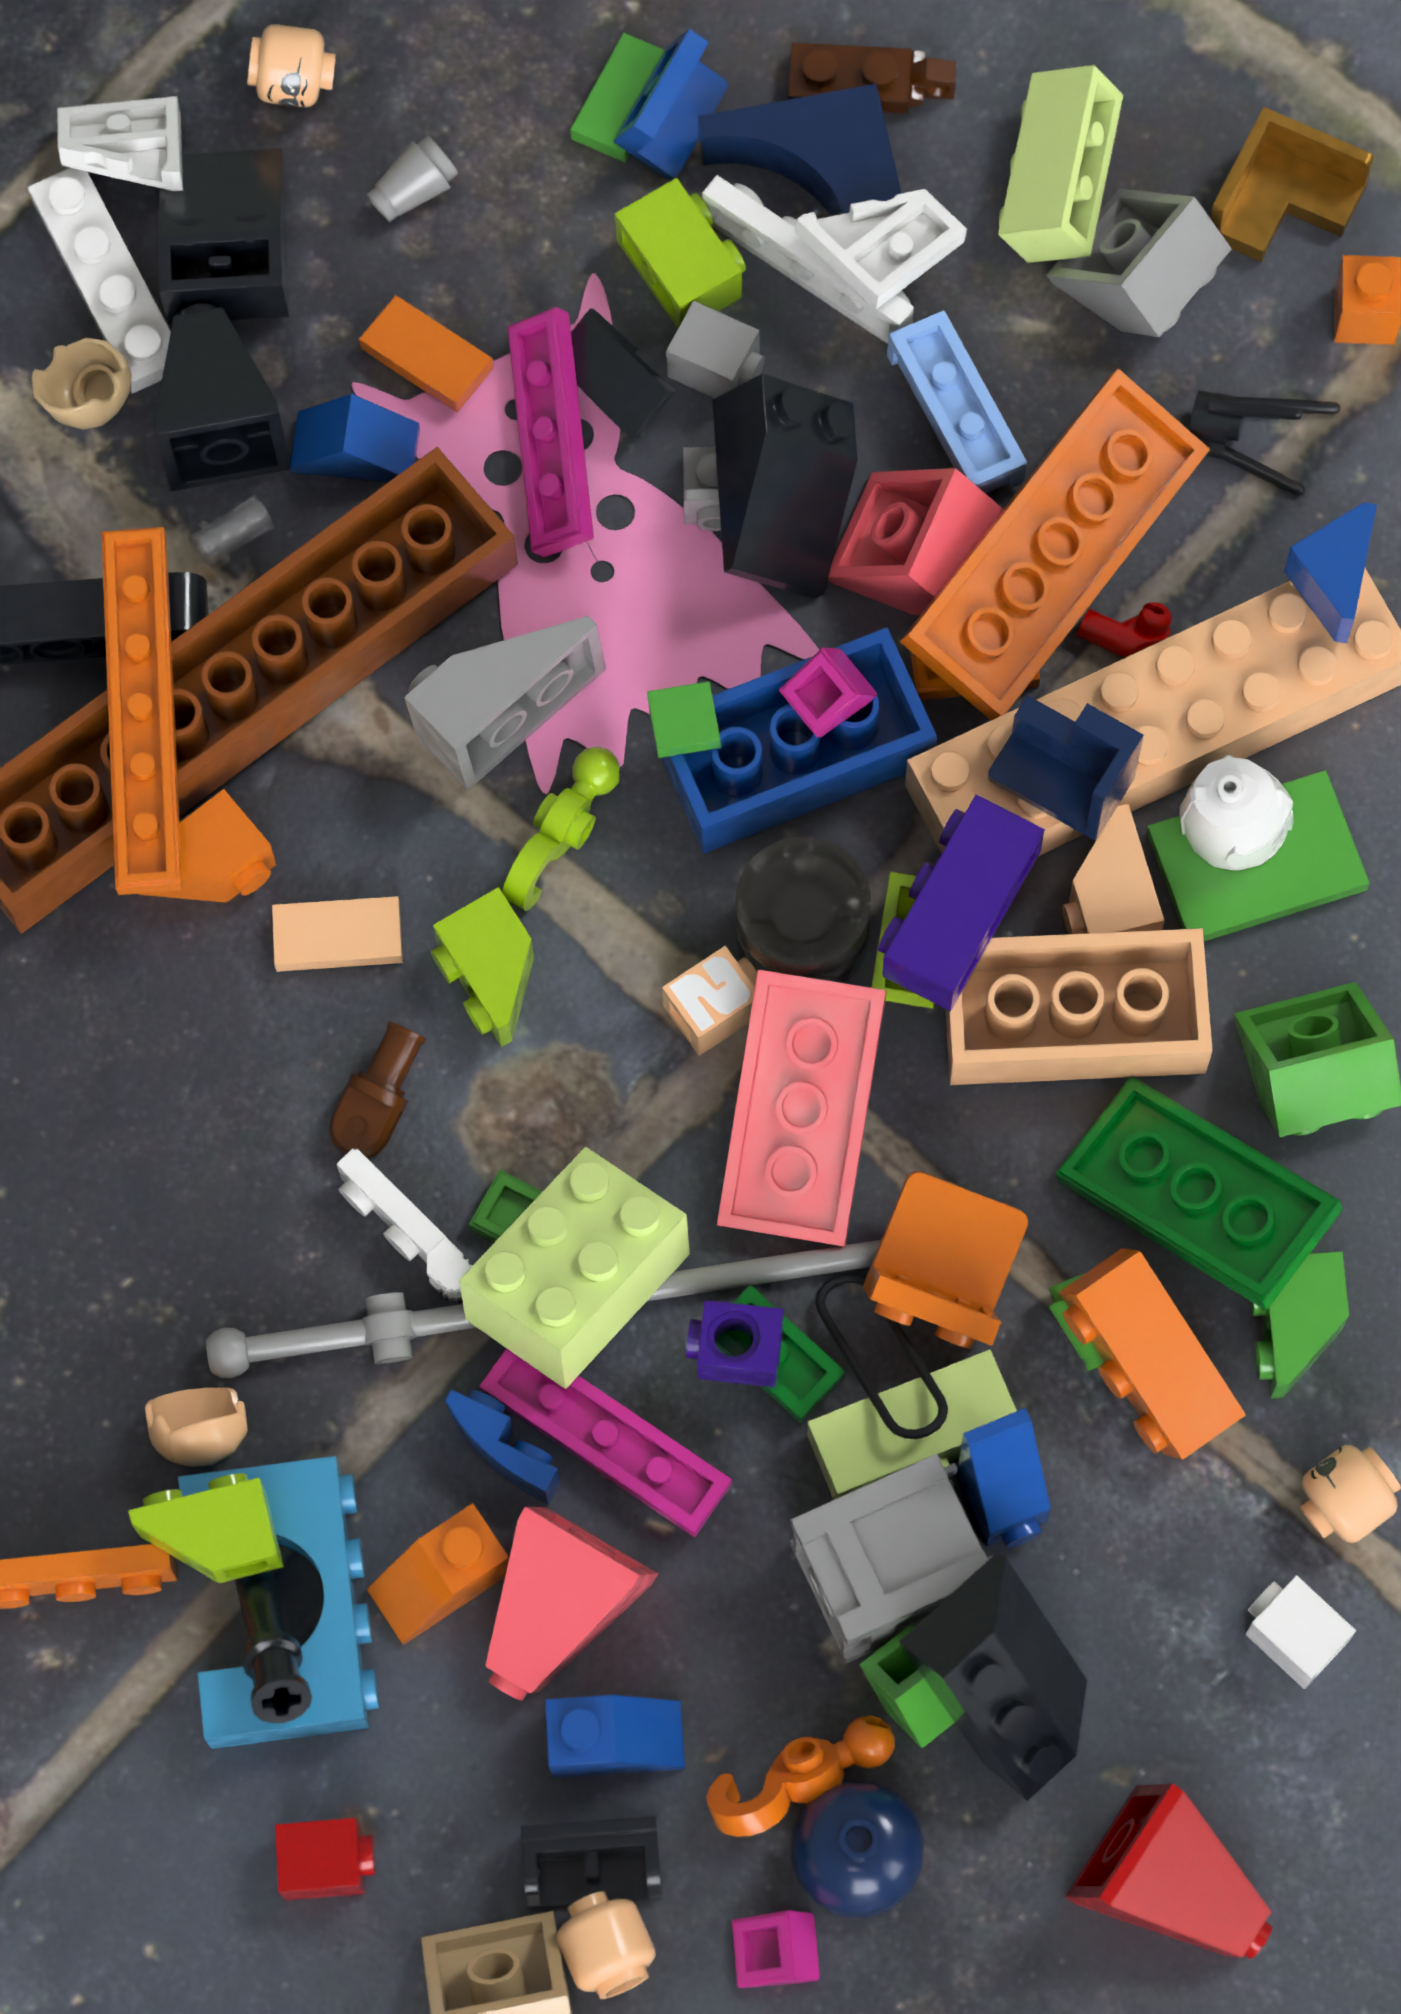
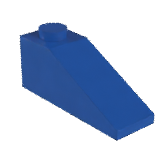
(1004, 1480)

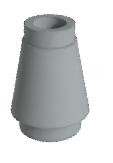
(412, 179)

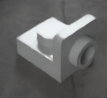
(701, 488)

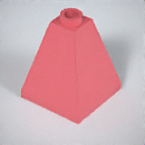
(556, 1599)

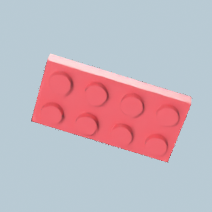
(801, 1107)

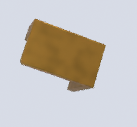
(1289, 172)

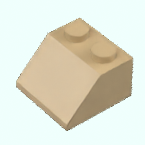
(497, 1968)

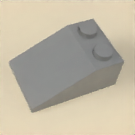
(499, 694)

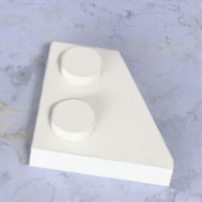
(125, 141)
(884, 243)

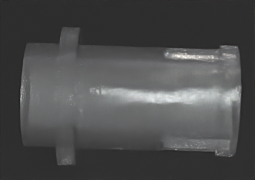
(231, 531)

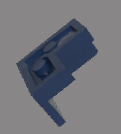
(1067, 765)

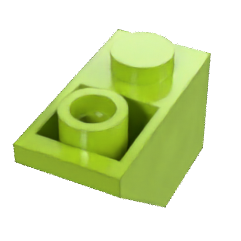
(492, 960)
(214, 1531)

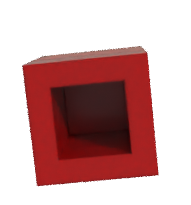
(323, 1858)

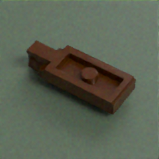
(899, 73)

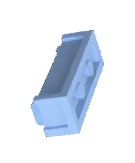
(957, 402)

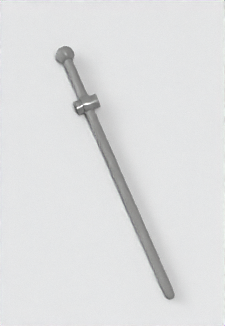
(392, 1327)

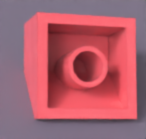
(911, 535)

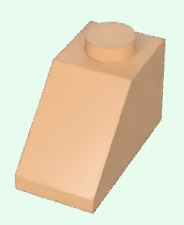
(1114, 884)

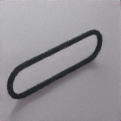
(861, 1375)

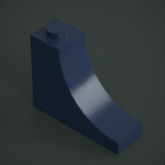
(823, 142)

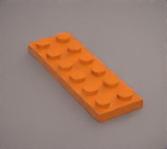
(1055, 546)

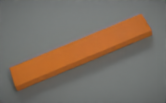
(141, 711)

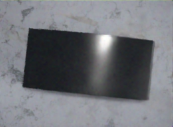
(616, 376)

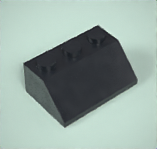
(1003, 1676)

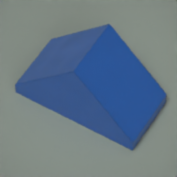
(353, 440)
(1330, 568)

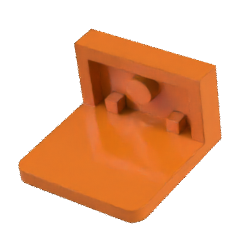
(945, 1259)

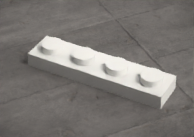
(773, 239)
(104, 272)

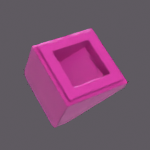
(827, 690)
(775, 1949)

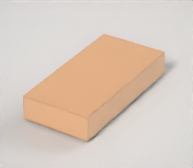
(337, 933)

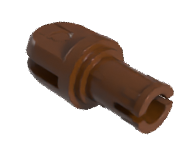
(373, 1099)

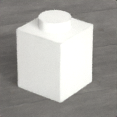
(1298, 1630)

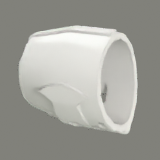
(1236, 814)

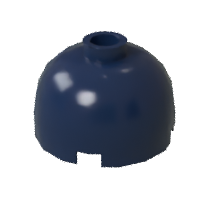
(857, 1849)

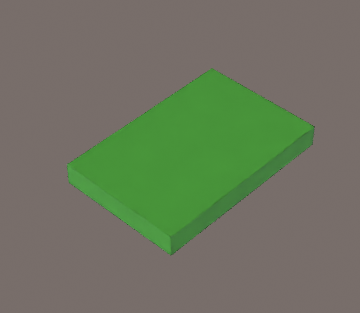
(1308, 870)

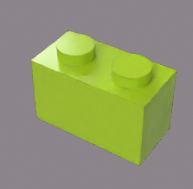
(679, 252)

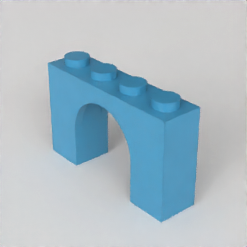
(309, 1518)

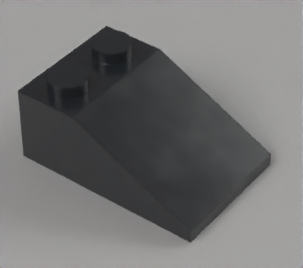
(782, 481)

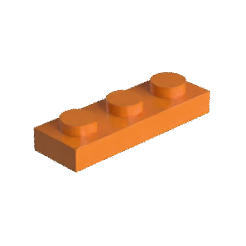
(79, 1574)

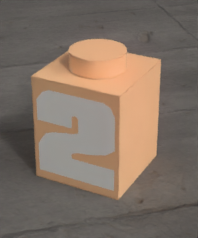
(711, 999)

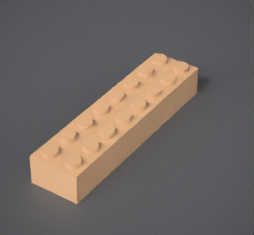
(1195, 699)

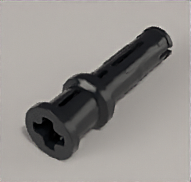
(271, 1653)

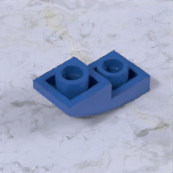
(488, 1432)

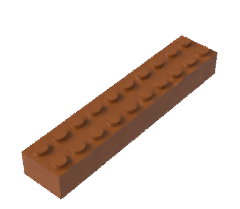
(257, 670)

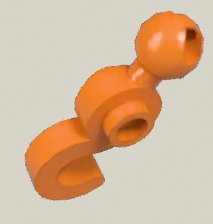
(799, 1775)

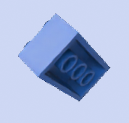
(778, 767)

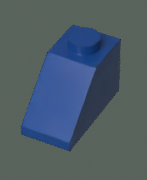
(613, 1735)

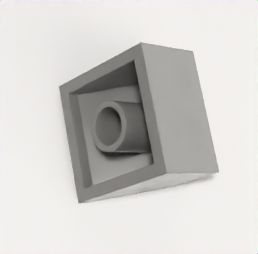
(1144, 261)

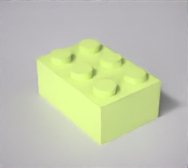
(575, 1267)

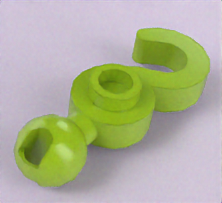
(562, 824)

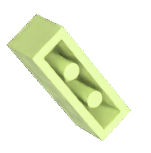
(1060, 164)
(860, 1449)

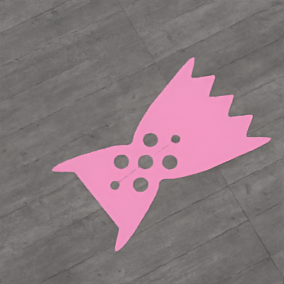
(661, 614)

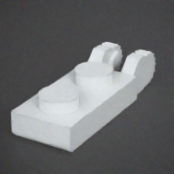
(408, 1228)

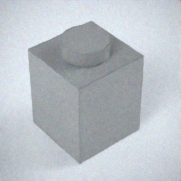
(713, 352)

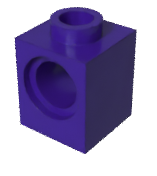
(756, 1366)

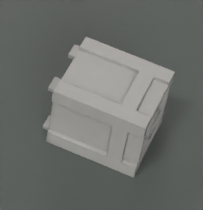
(886, 1554)

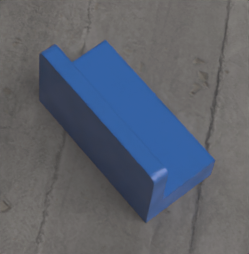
(666, 113)

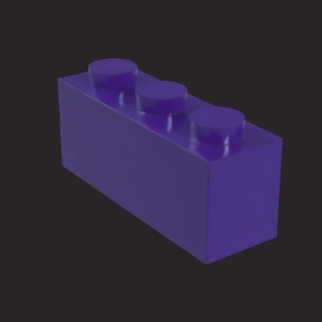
(960, 901)

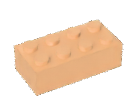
(1083, 1009)

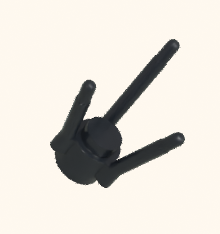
(1221, 418)

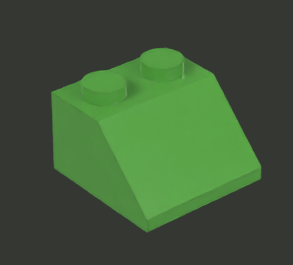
(1320, 1059)

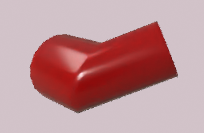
(1130, 635)

